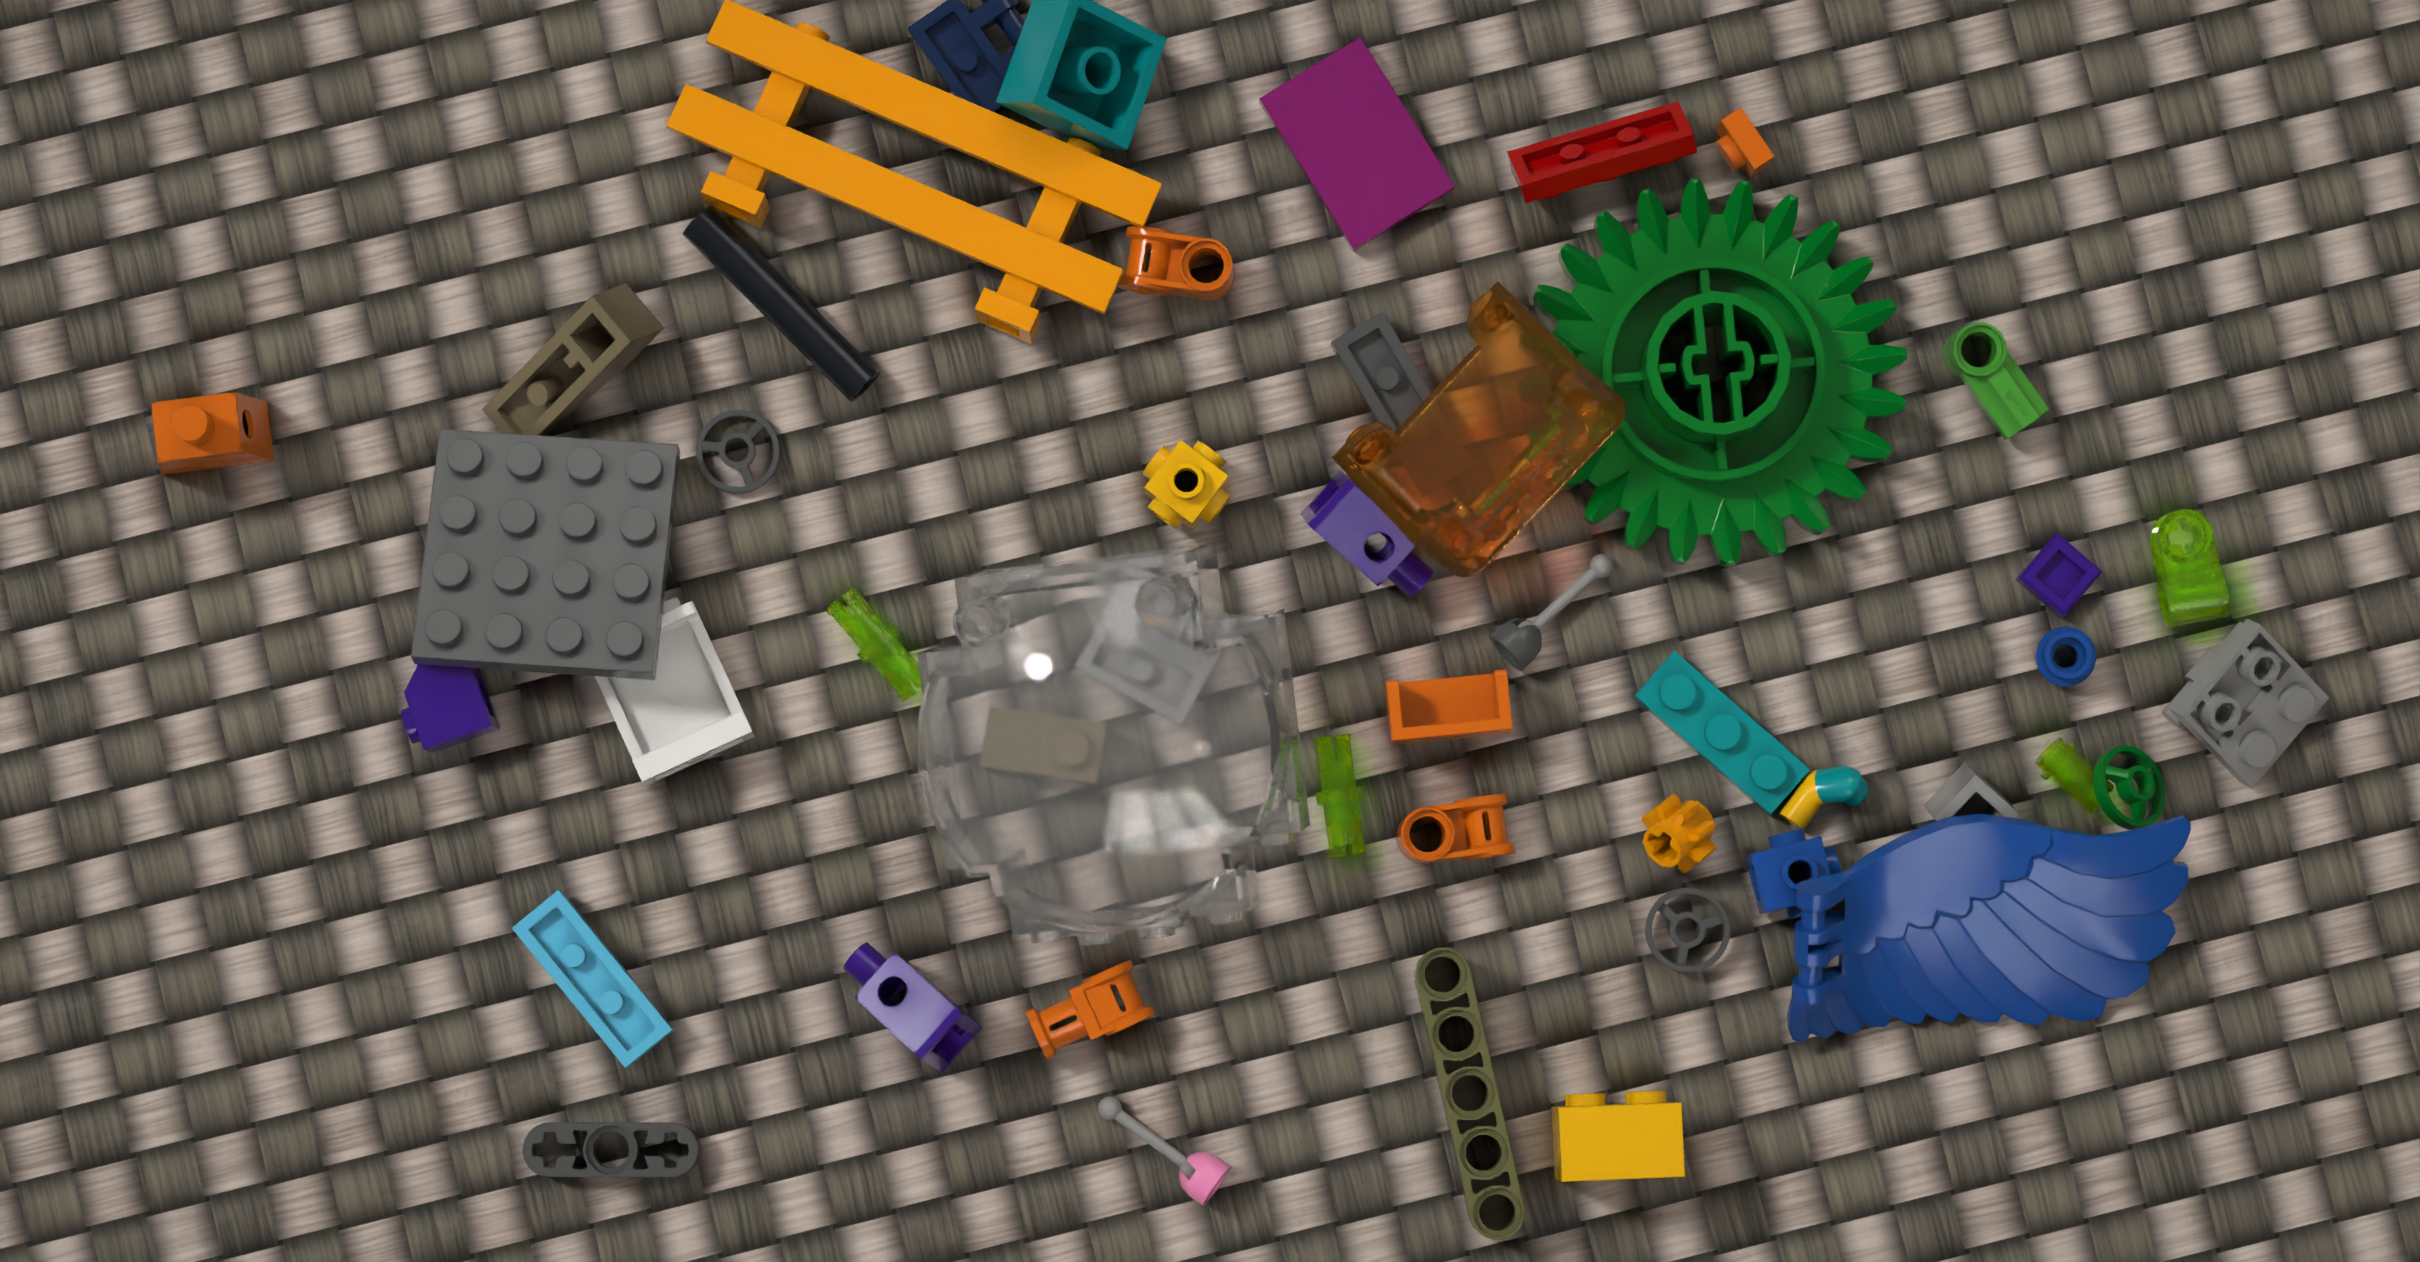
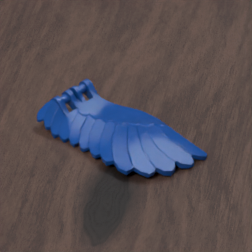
(1985, 924)

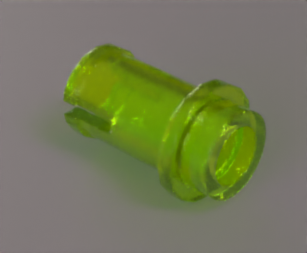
(2070, 772)

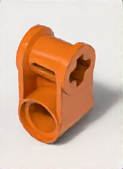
(1172, 264)
(1461, 830)

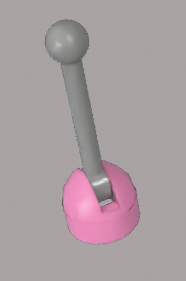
(1198, 1173)

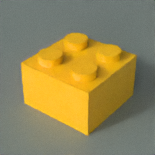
(1618, 1139)

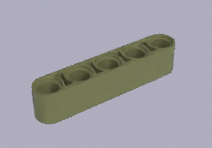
(1487, 1118)

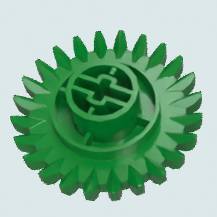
(1815, 354)

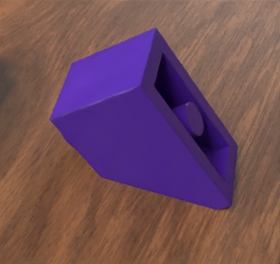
(447, 707)

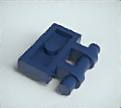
(961, 51)

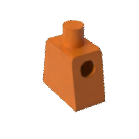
(211, 433)

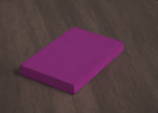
(1356, 144)

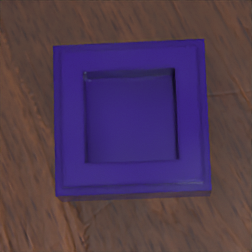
(2058, 575)

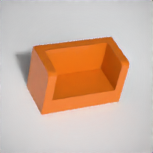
(1448, 708)

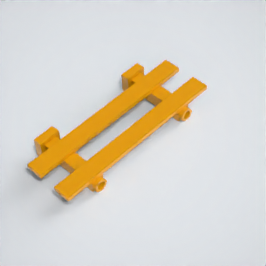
(767, 144)

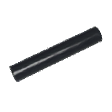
(781, 303)

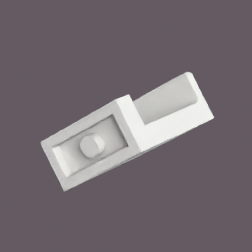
(686, 709)

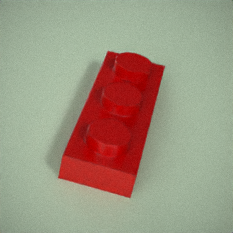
(1602, 152)

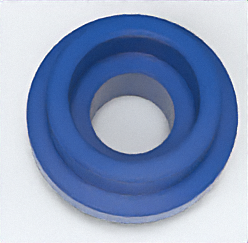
(2081, 646)

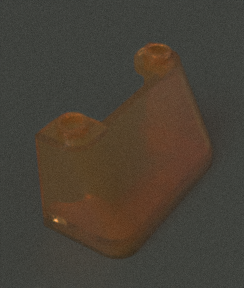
(1487, 439)

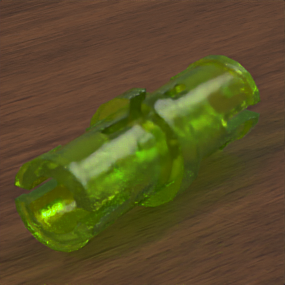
(877, 643)
(1339, 795)

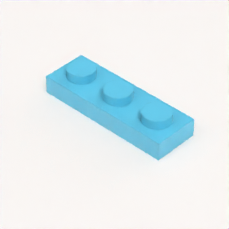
(593, 979)

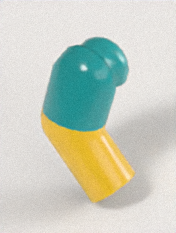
(1822, 787)

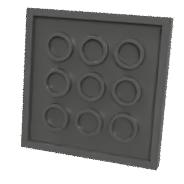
(546, 554)

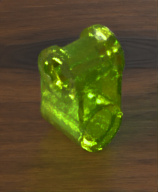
(2192, 583)

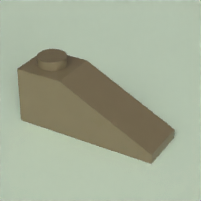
(575, 363)

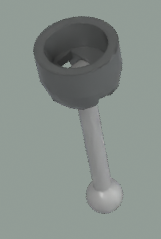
(1521, 639)

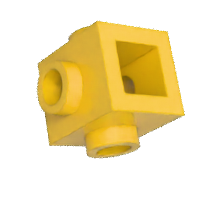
(1186, 507)

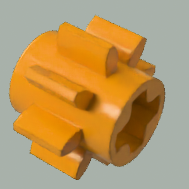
(1679, 833)

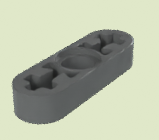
(567, 1134)

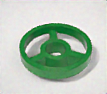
(2148, 782)

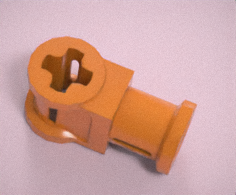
(1095, 1010)

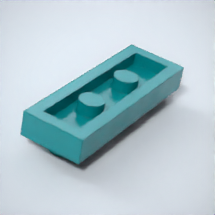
(1721, 733)

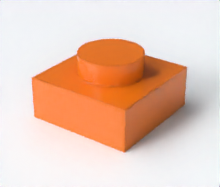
(1742, 144)

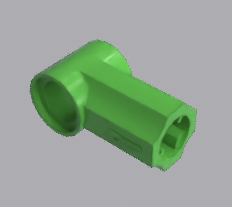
(1998, 384)

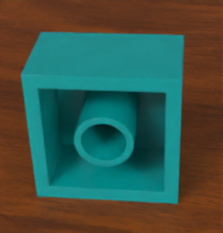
(1082, 71)

